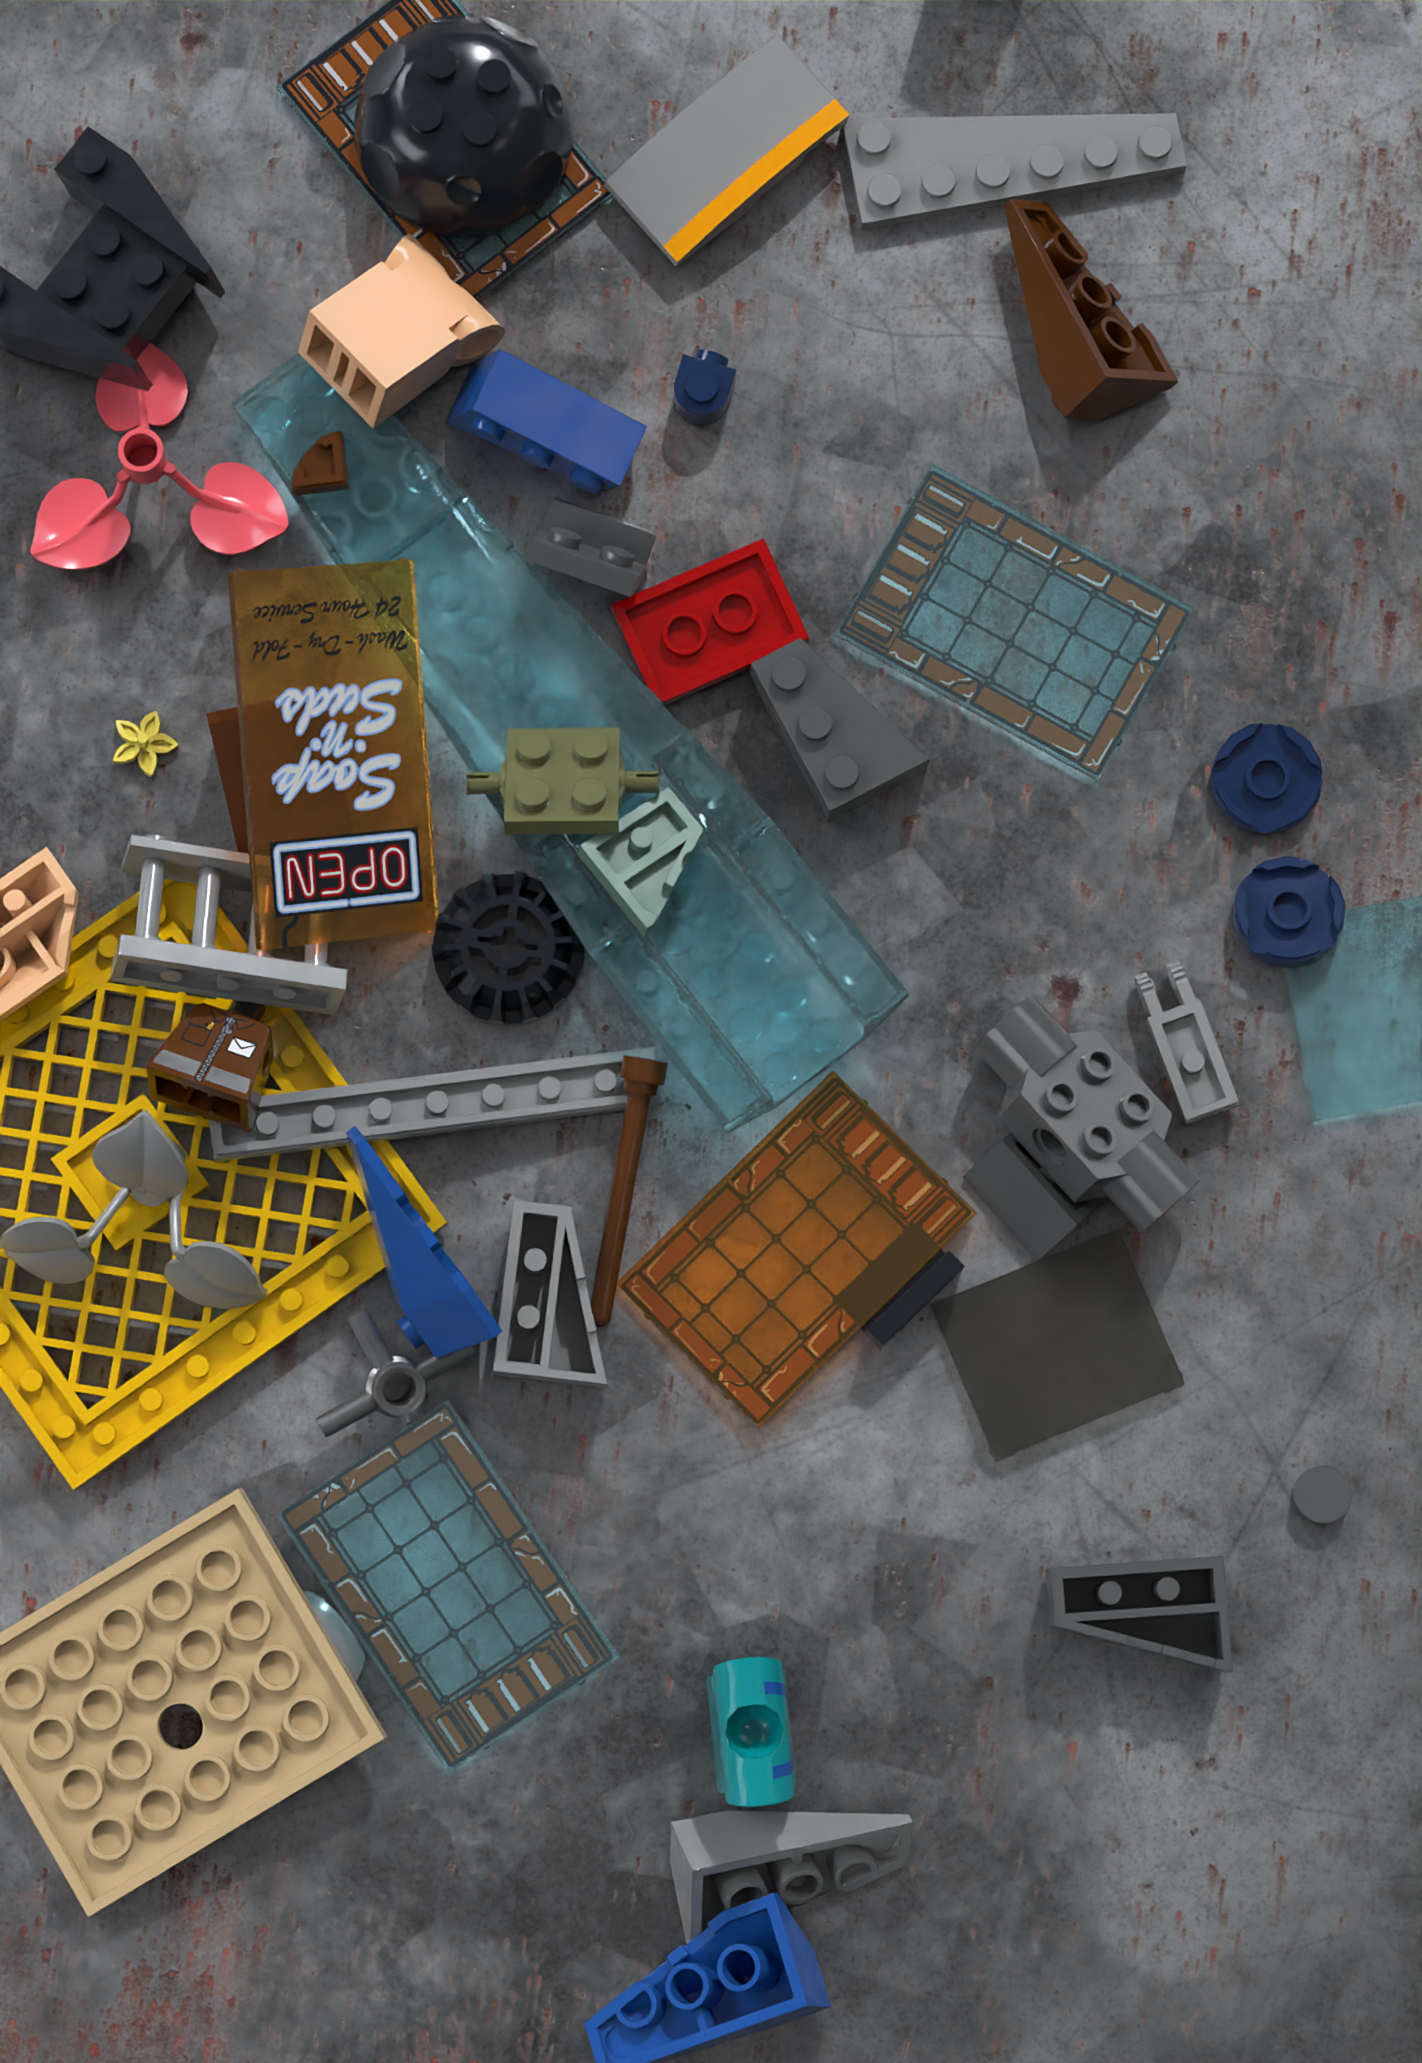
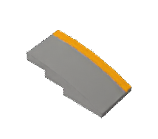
(726, 150)

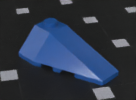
(423, 1279)

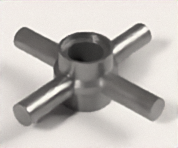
(382, 1367)

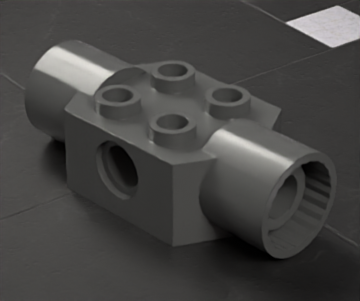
(1085, 1115)

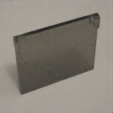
(1057, 1344)

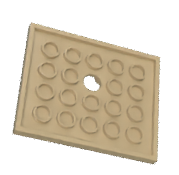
(187, 1621)

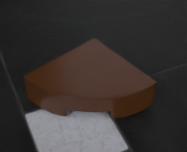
(322, 467)

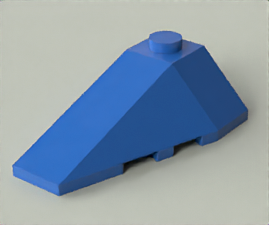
(726, 1983)

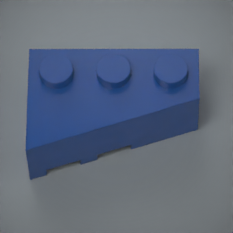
(546, 422)

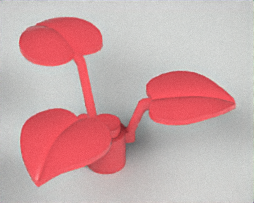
(83, 528)

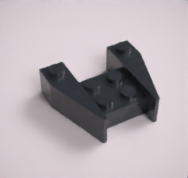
(114, 279)

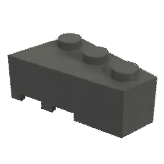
(833, 731)
(1149, 1606)

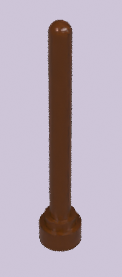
(641, 1082)

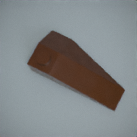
(1080, 336)

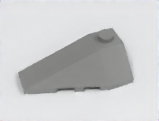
(799, 1855)

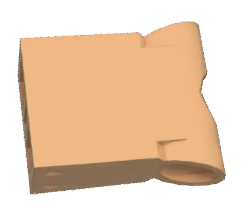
(396, 332)

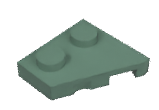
(645, 857)

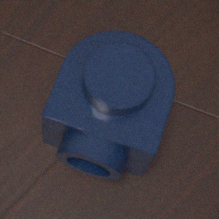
(703, 387)

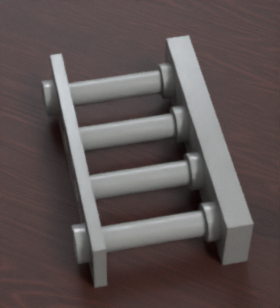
(201, 965)

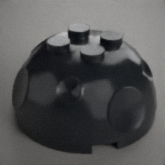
(463, 127)

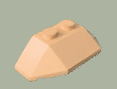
(35, 929)

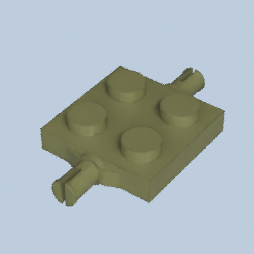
(563, 781)

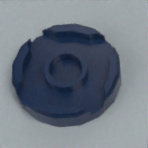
(1266, 778)
(1288, 912)

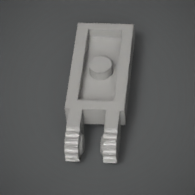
(1187, 1048)

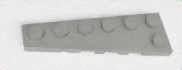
(962, 164)

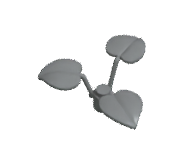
(153, 1169)

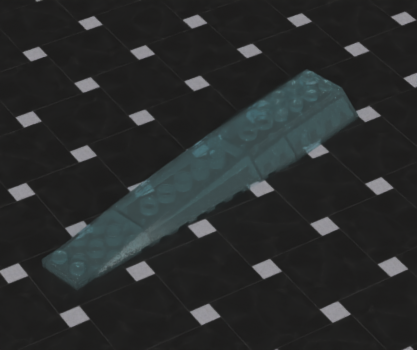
(752, 960)

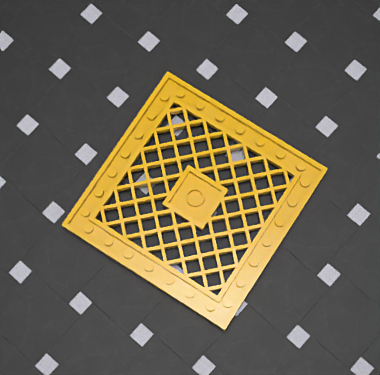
(93, 1439)

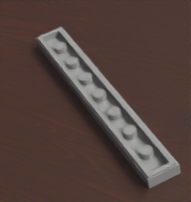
(432, 1105)

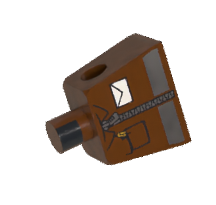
(215, 1063)

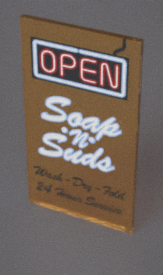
(333, 752)

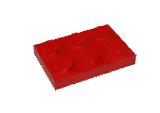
(708, 622)

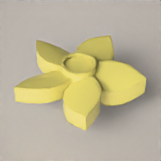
(143, 743)

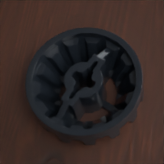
(499, 1002)

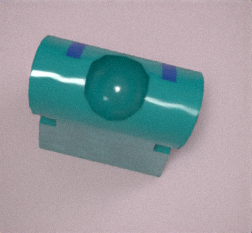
(752, 1731)

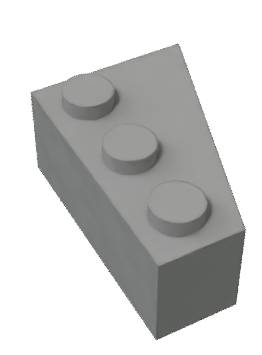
(546, 1302)

